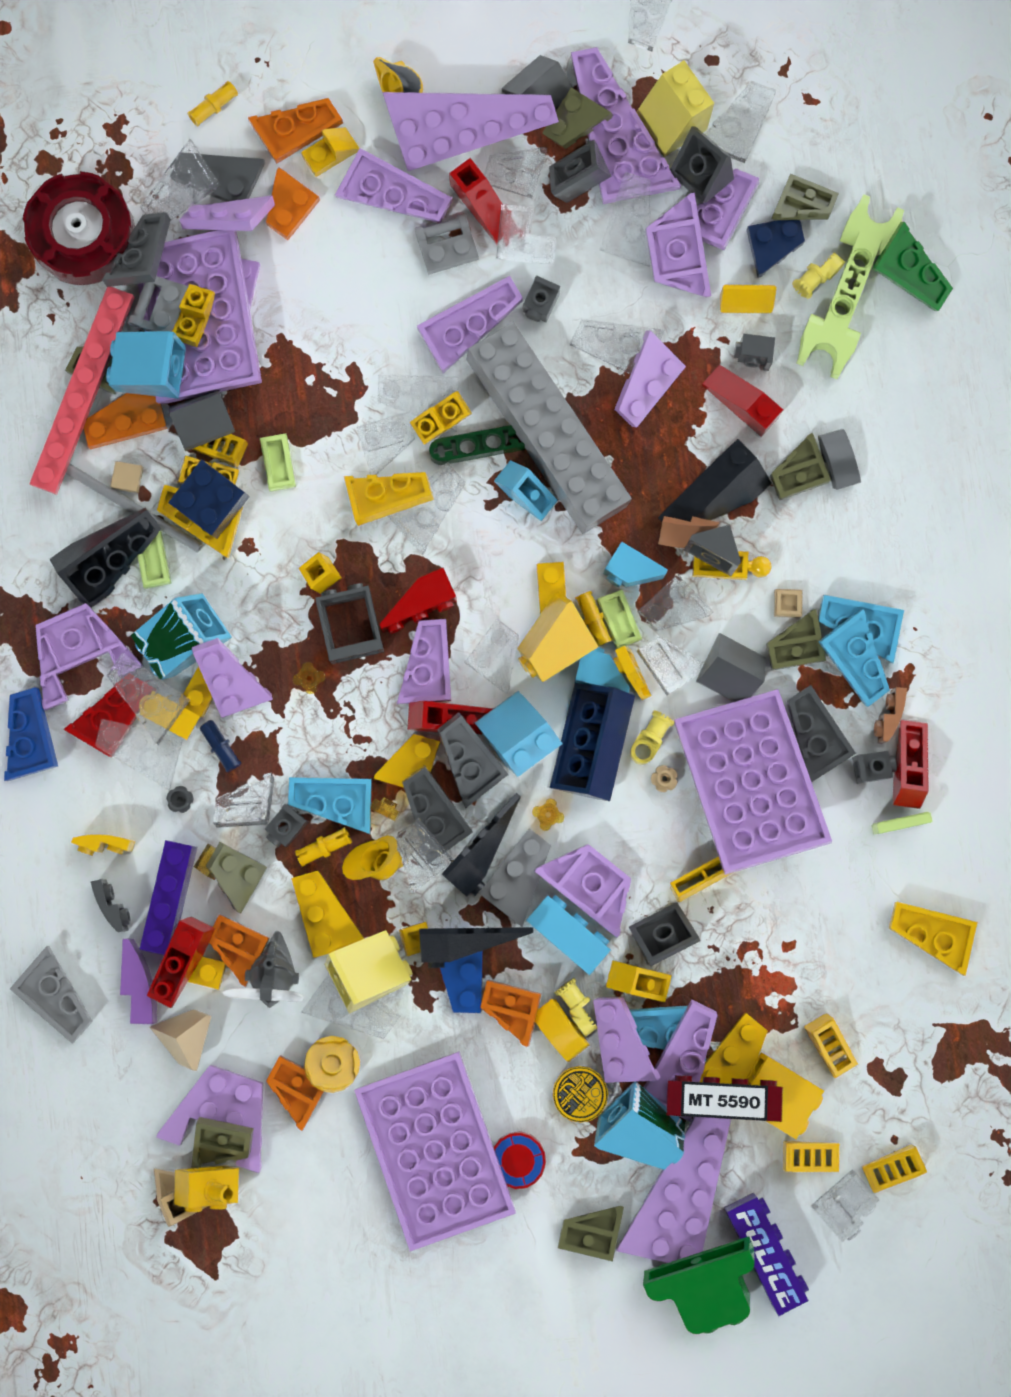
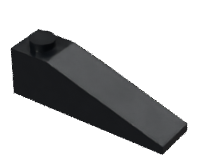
(725, 485)
(99, 560)
(475, 860)
(450, 944)

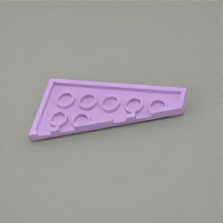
(451, 124)
(623, 138)
(681, 1199)

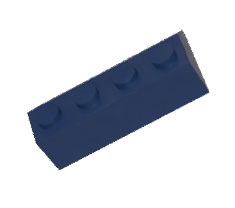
(592, 741)

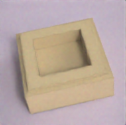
(126, 477)
(788, 603)

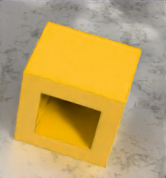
(319, 572)

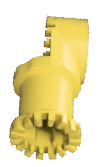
(817, 275)
(651, 736)
(575, 1001)

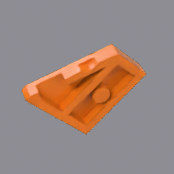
(292, 204)
(237, 945)
(512, 1008)
(294, 1090)

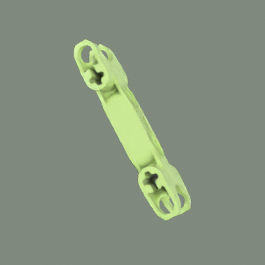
(832, 331)

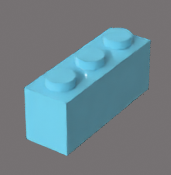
(569, 933)

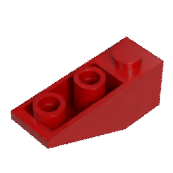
(478, 196)
(423, 597)
(180, 960)

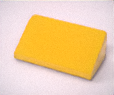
(747, 298)

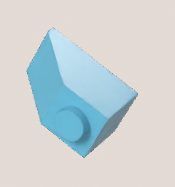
(526, 489)
(632, 568)
(600, 670)

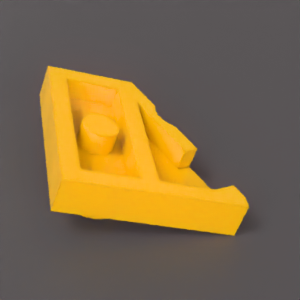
(409, 758)

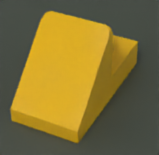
(330, 151)

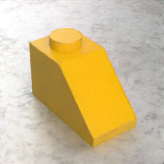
(638, 981)

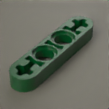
(481, 448)

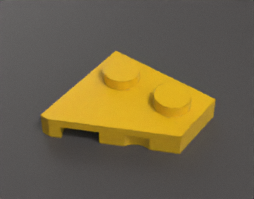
(627, 665)

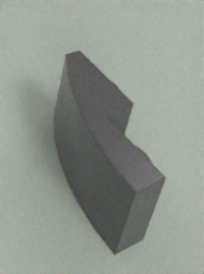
(840, 458)
(114, 914)

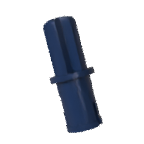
(220, 746)

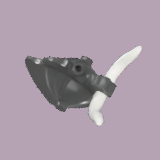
(270, 976)

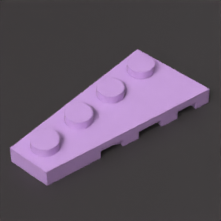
(389, 188)
(467, 322)
(685, 1050)

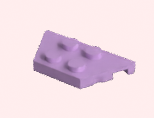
(678, 249)
(590, 884)

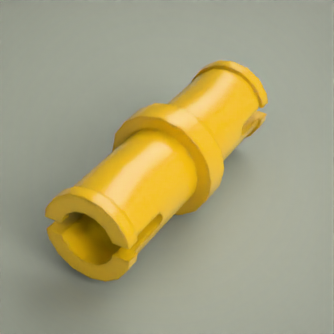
(212, 103)
(593, 618)
(323, 846)

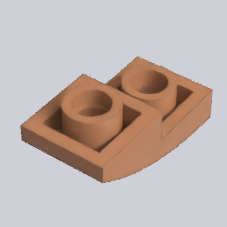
(678, 532)
(888, 723)

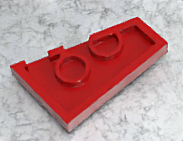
(111, 708)

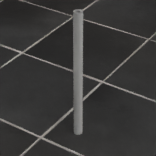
(132, 507)

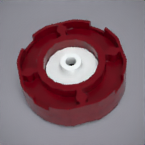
(77, 227)

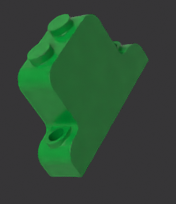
(706, 1286)

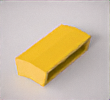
(707, 881)

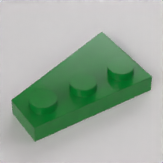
(912, 270)

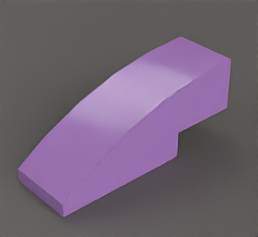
(136, 982)

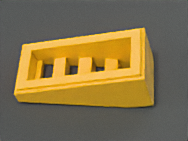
(237, 452)
(818, 1026)
(788, 1156)
(908, 1174)

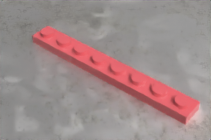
(81, 391)

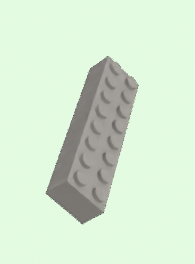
(548, 428)

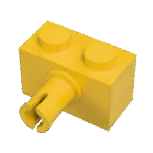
(206, 1187)

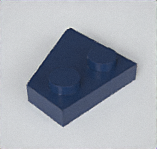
(773, 242)

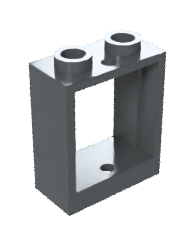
(354, 651)

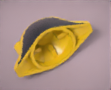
(397, 77)

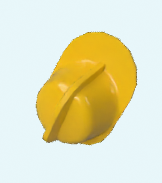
(373, 859)

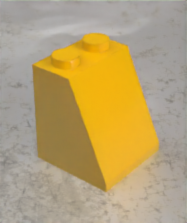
(555, 639)

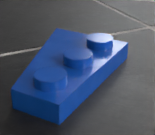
(29, 736)
(464, 983)

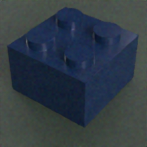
(209, 499)

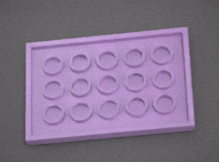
(227, 349)
(752, 782)
(435, 1151)

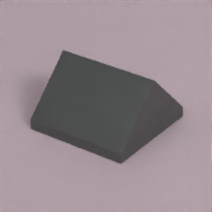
(541, 77)
(702, 166)
(578, 172)
(201, 420)
(715, 548)
(732, 669)
(664, 934)

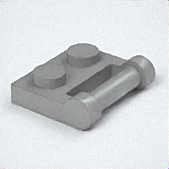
(448, 252)
(165, 310)

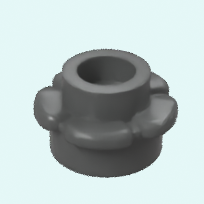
(172, 798)

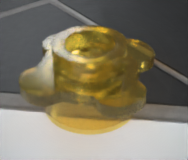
(308, 670)
(547, 822)

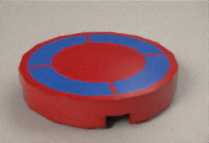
(520, 1159)

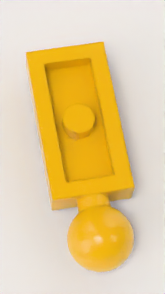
(759, 567)

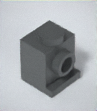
(541, 310)
(755, 350)
(864, 767)
(295, 825)

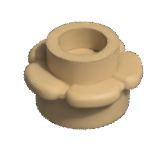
(663, 786)

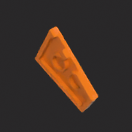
(295, 128)
(124, 419)

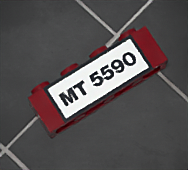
(725, 1101)

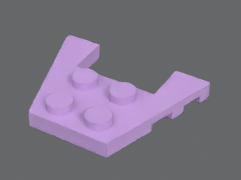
(69, 642)
(223, 1098)

